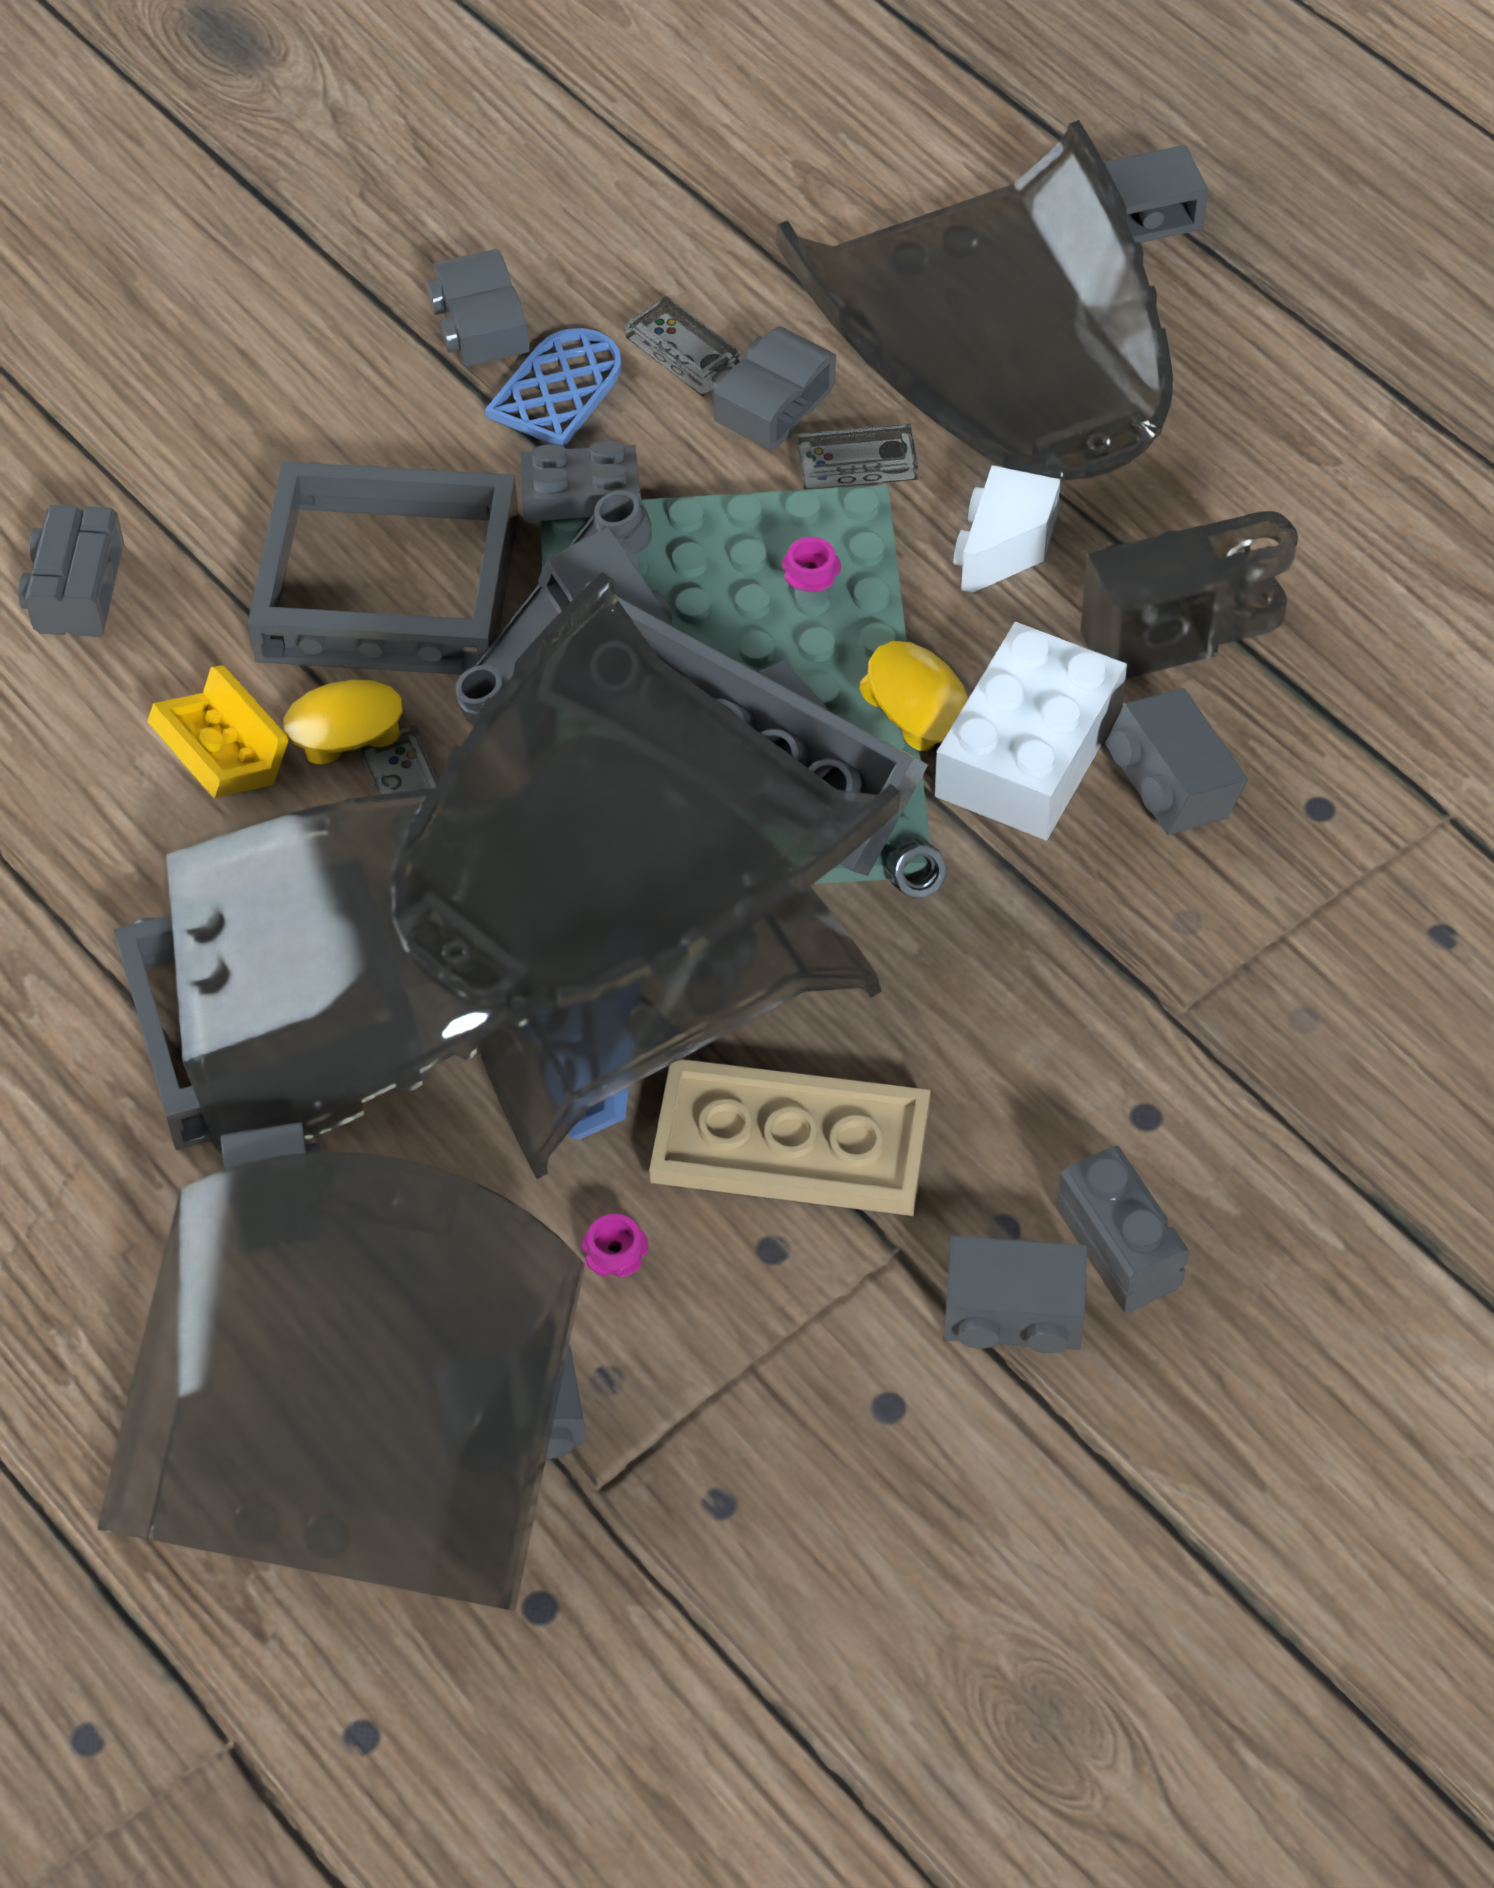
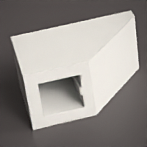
(1009, 527)

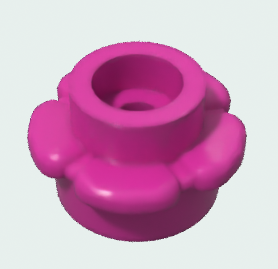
(811, 564)
(610, 1231)

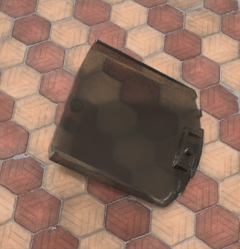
(349, 1375)

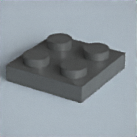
(572, 481)

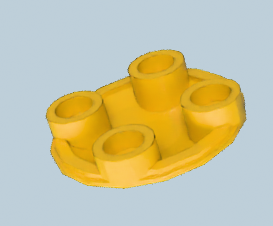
(914, 692)
(343, 719)

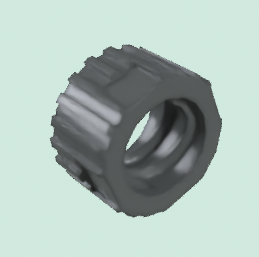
(931, 879)

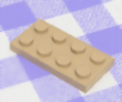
(791, 1136)

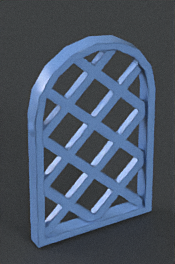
(498, 412)

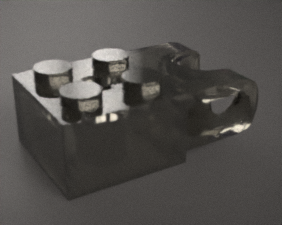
(1186, 591)

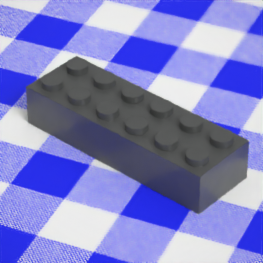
(809, 733)

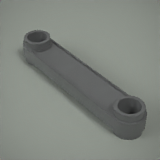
(628, 522)

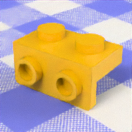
(222, 736)

